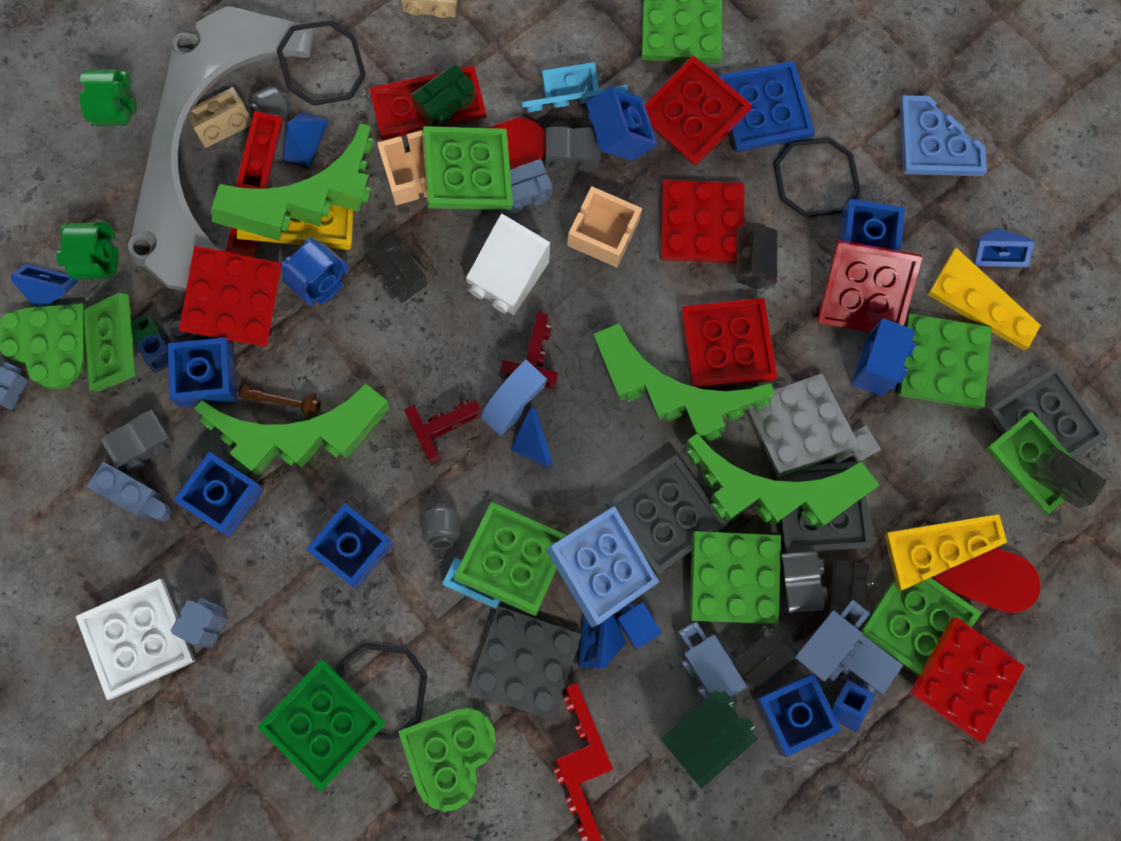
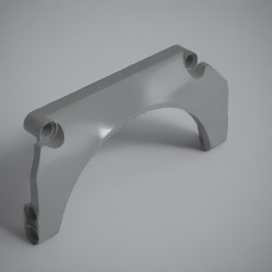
(221, 45)

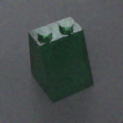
(708, 736)

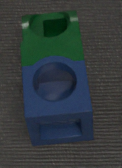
(151, 342)

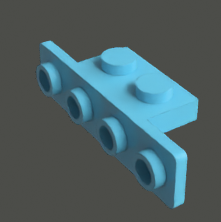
(568, 84)

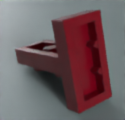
(535, 354)
(440, 425)

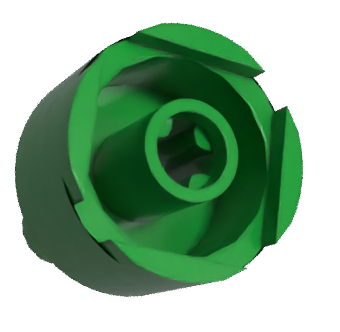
(107, 97)
(88, 250)

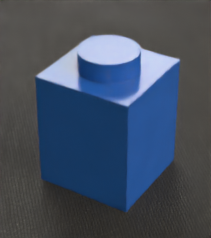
(638, 625)
(852, 706)

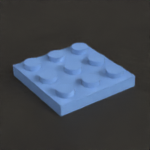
(602, 566)

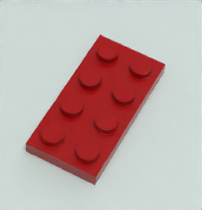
(397, 113)

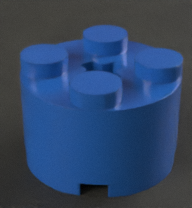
(314, 272)

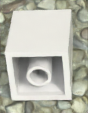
(508, 265)

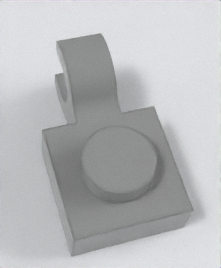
(866, 448)

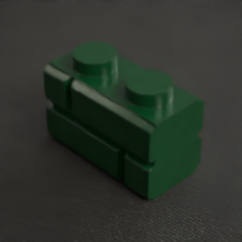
(444, 96)

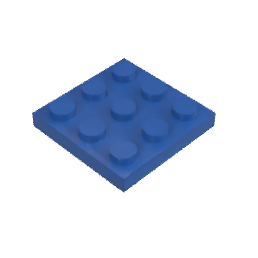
(777, 103)

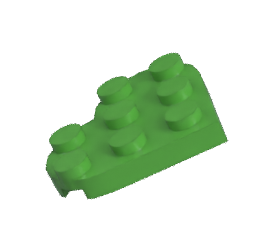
(47, 342)
(446, 756)

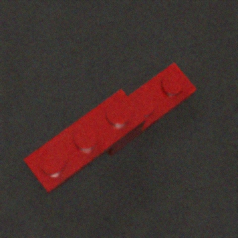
(256, 169)
(582, 764)

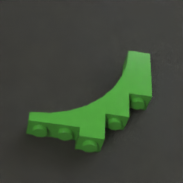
(270, 210)
(669, 397)
(339, 429)
(738, 489)

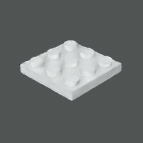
(133, 639)

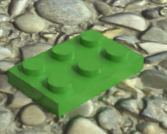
(109, 342)
(1017, 454)

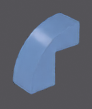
(509, 400)

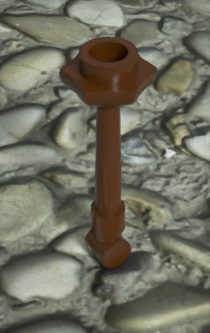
(309, 405)

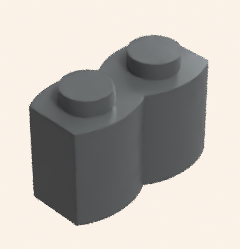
(572, 149)
(137, 442)
(801, 582)

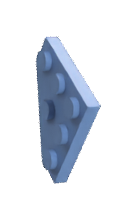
(937, 142)

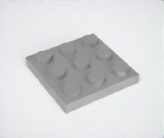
(802, 426)

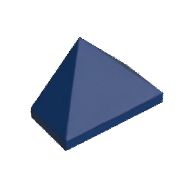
(303, 139)
(1003, 249)
(41, 285)
(532, 442)
(600, 643)

